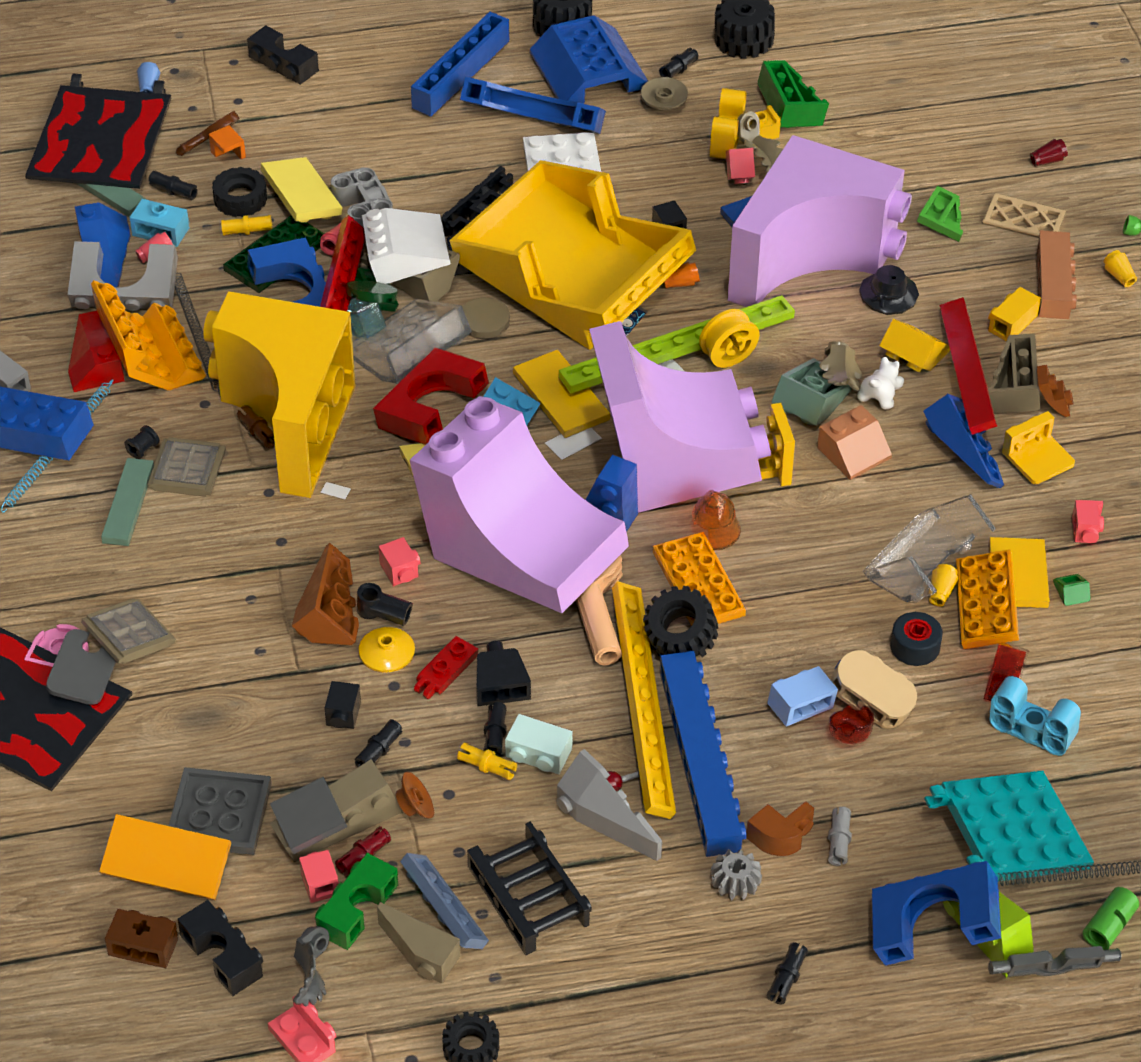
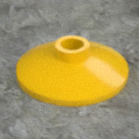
(386, 649)

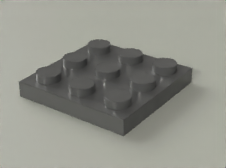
(222, 806)

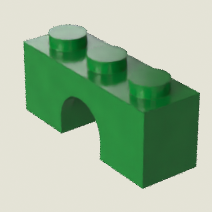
(368, 881)

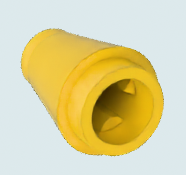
(1119, 267)
(944, 580)

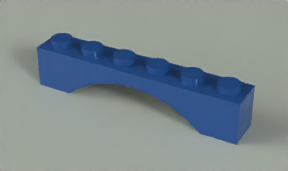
(533, 105)

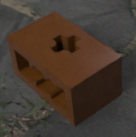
(141, 938)

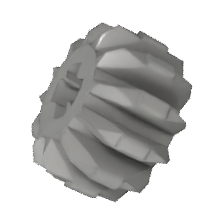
(736, 874)

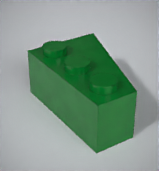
(790, 96)

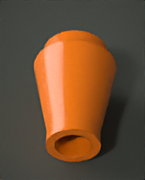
(684, 276)

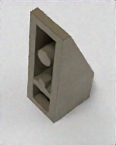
(424, 946)

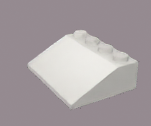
(404, 243)

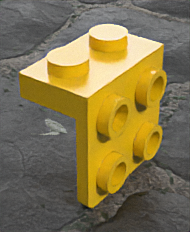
(1035, 450)

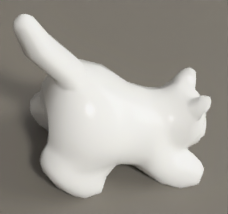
(882, 384)

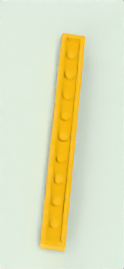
(643, 702)

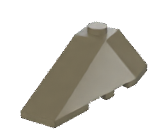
(430, 284)

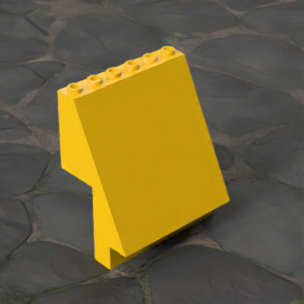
(568, 250)

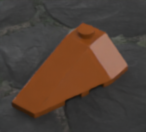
(326, 605)

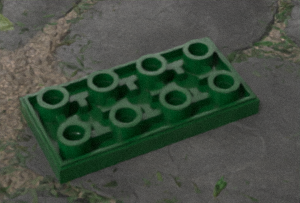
(283, 232)

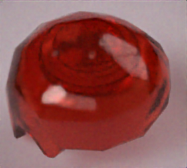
(851, 725)

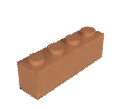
(1055, 274)

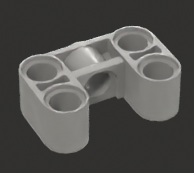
(360, 187)

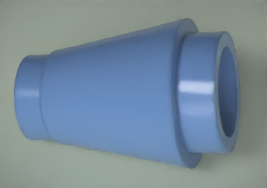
(147, 74)

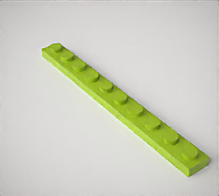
(675, 343)

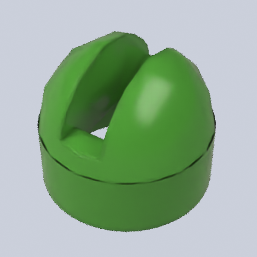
(1132, 226)

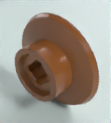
(414, 797)

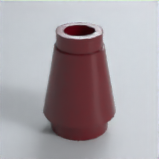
(1051, 152)

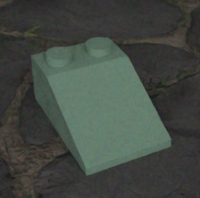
(808, 394)

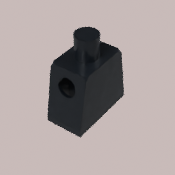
(501, 676)

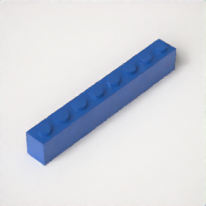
(701, 755)

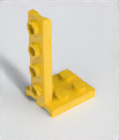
(781, 447)

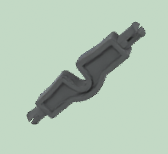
(1043, 964)

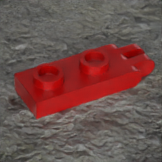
(445, 667)

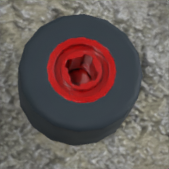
(916, 638)

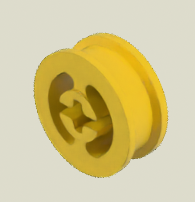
(729, 338)

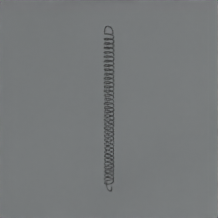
(192, 329)
(1043, 874)

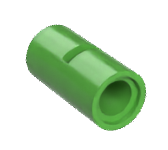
(1111, 918)

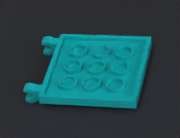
(1013, 823)

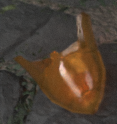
(718, 516)

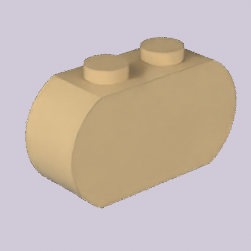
(869, 682)

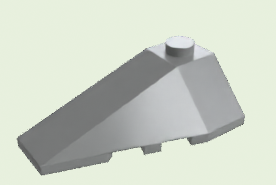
(596, 804)

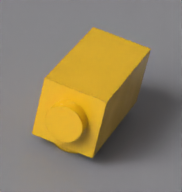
(1014, 313)

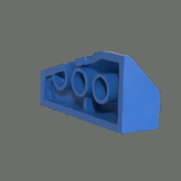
(109, 228)

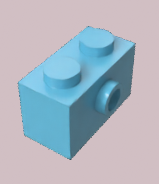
(156, 217)

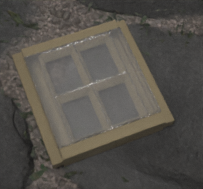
(186, 467)
(128, 631)

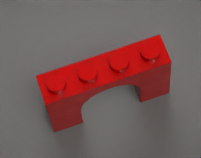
(437, 371)

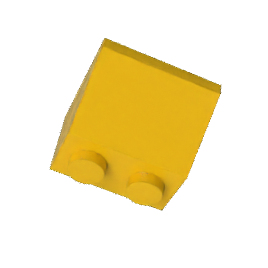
(913, 345)

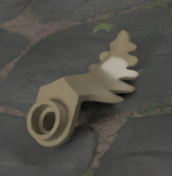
(750, 135)
(841, 365)

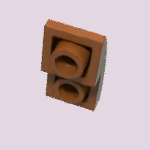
(1054, 391)

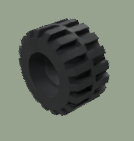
(675, 605)

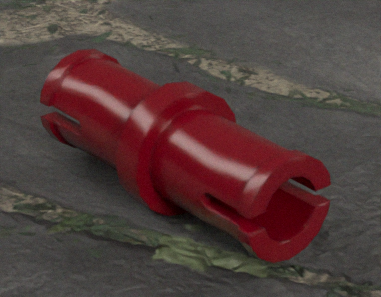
(370, 845)

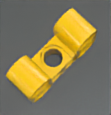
(725, 127)

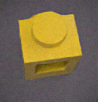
(769, 123)

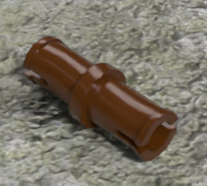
(256, 426)

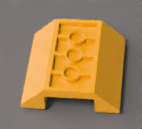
(148, 345)

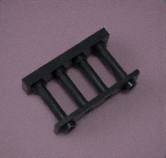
(512, 909)

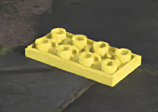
(301, 189)

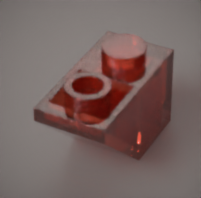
(1008, 662)

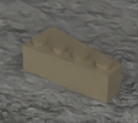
(363, 802)

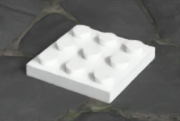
(566, 149)

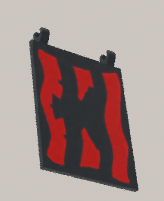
(99, 135)
(42, 731)

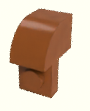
(778, 834)

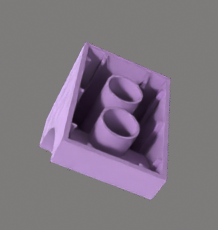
(816, 215)
(678, 425)
(507, 513)

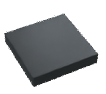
(308, 815)

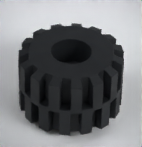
(558, 11)
(744, 27)

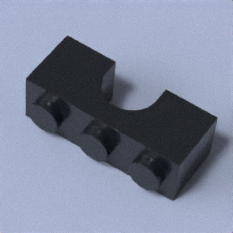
(268, 49)
(209, 928)

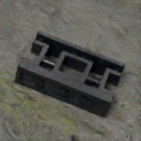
(476, 201)

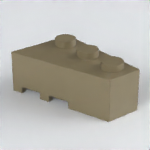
(1016, 378)

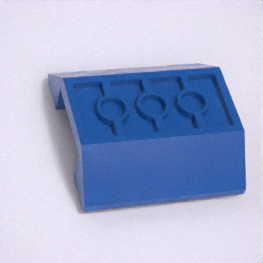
(584, 56)

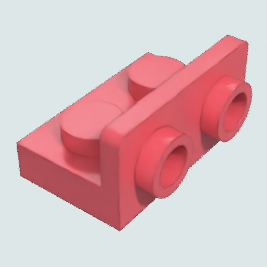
(304, 1034)

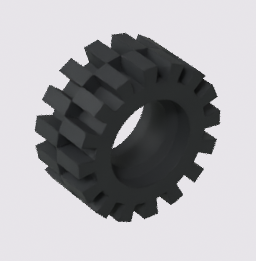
(470, 1026)

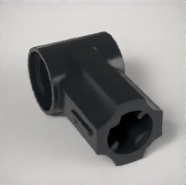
(375, 603)

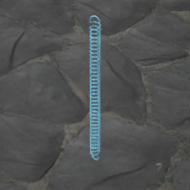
(46, 457)

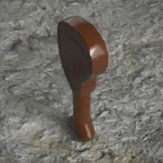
(229, 119)

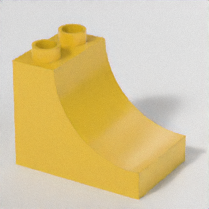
(292, 370)

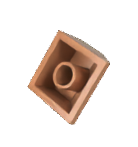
(854, 442)

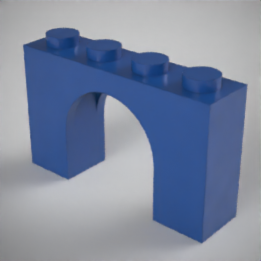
(289, 261)
(900, 904)

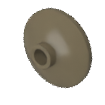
(664, 93)

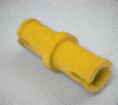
(246, 225)
(487, 761)

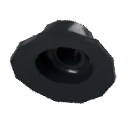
(889, 291)

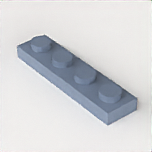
(444, 901)

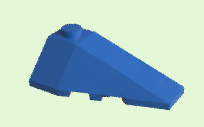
(950, 424)

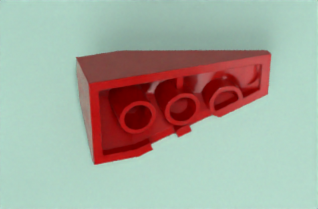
(93, 355)

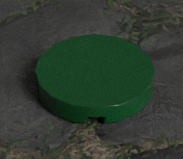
(371, 291)

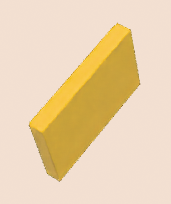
(1028, 569)

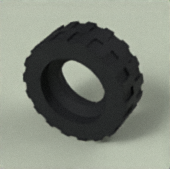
(239, 178)

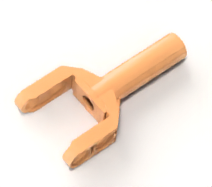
(597, 618)

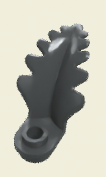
(308, 948)

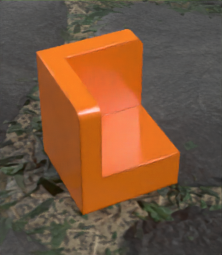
(226, 140)

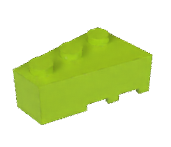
(1015, 930)

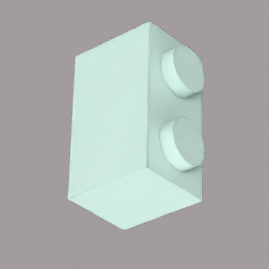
(538, 744)

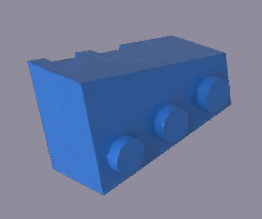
(616, 490)

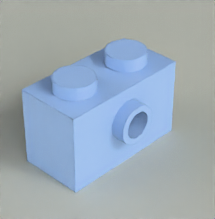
(802, 696)

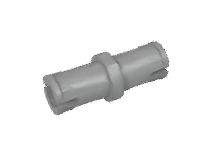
(839, 836)

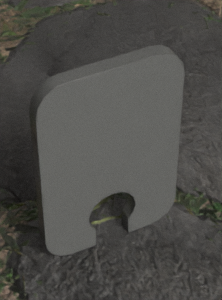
(79, 673)

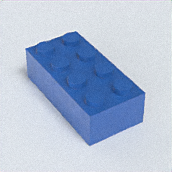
(42, 423)

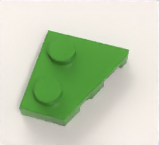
(942, 213)

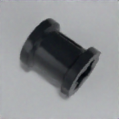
(142, 442)

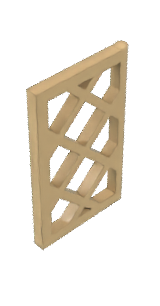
(1016, 204)

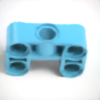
(1031, 723)

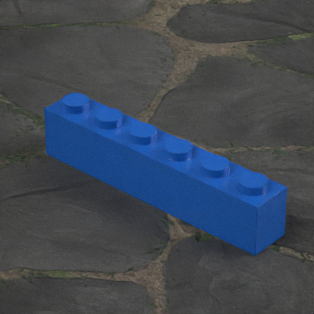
(461, 61)

